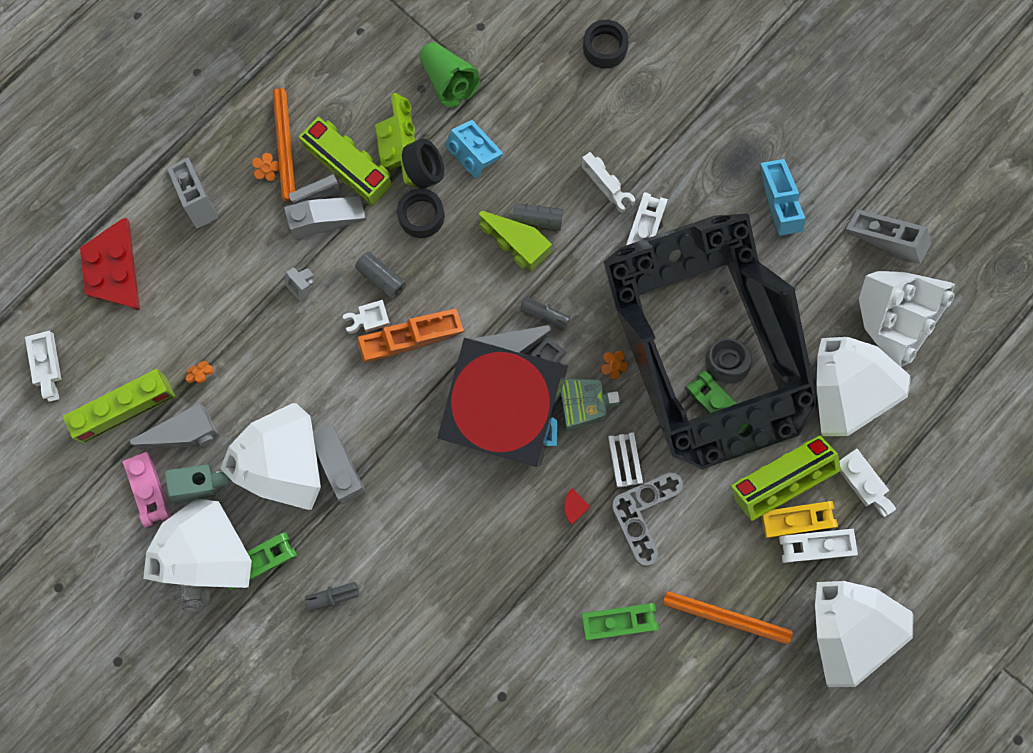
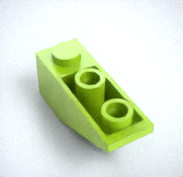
(521, 240)

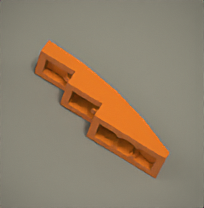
(410, 335)

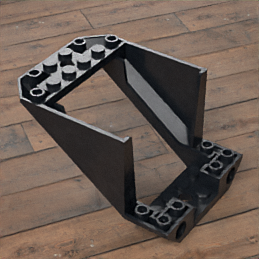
(774, 317)

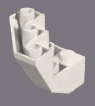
(902, 311)
(855, 384)
(277, 458)
(198, 549)
(857, 630)

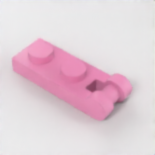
(146, 488)

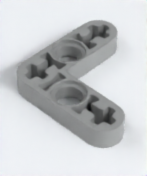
(637, 506)

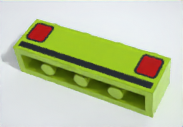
(345, 160)
(118, 406)
(786, 477)

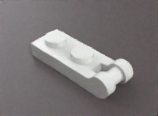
(646, 221)
(819, 545)

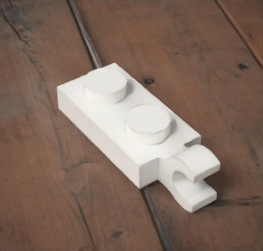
(607, 184)
(44, 363)
(865, 482)

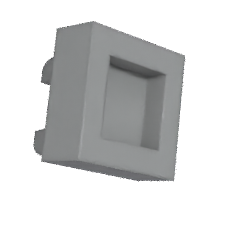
(299, 282)

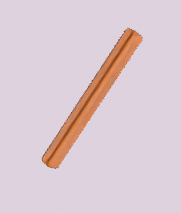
(283, 143)
(727, 617)

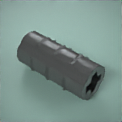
(538, 216)
(380, 275)

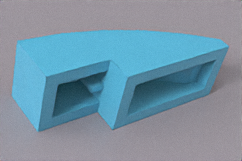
(782, 197)

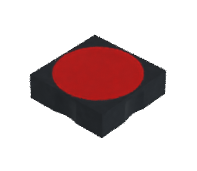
(502, 402)

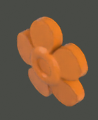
(265, 167)
(614, 364)
(198, 373)

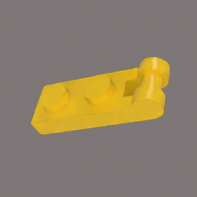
(798, 519)

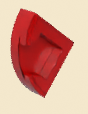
(574, 506)

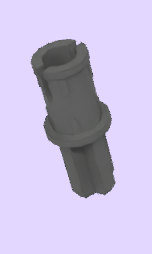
(545, 313)
(332, 596)

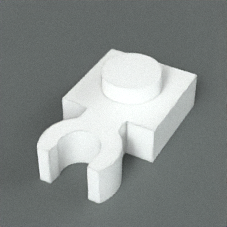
(371, 316)

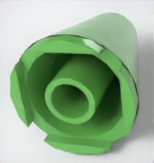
(449, 74)

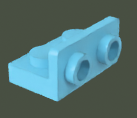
(472, 148)

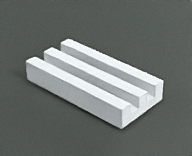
(622, 438)

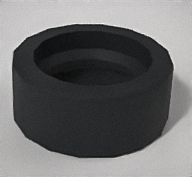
(605, 27)
(423, 163)
(415, 196)

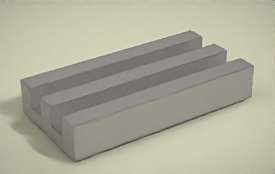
(318, 190)

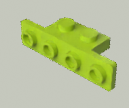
(395, 134)

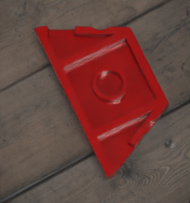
(110, 266)

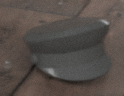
(728, 360)

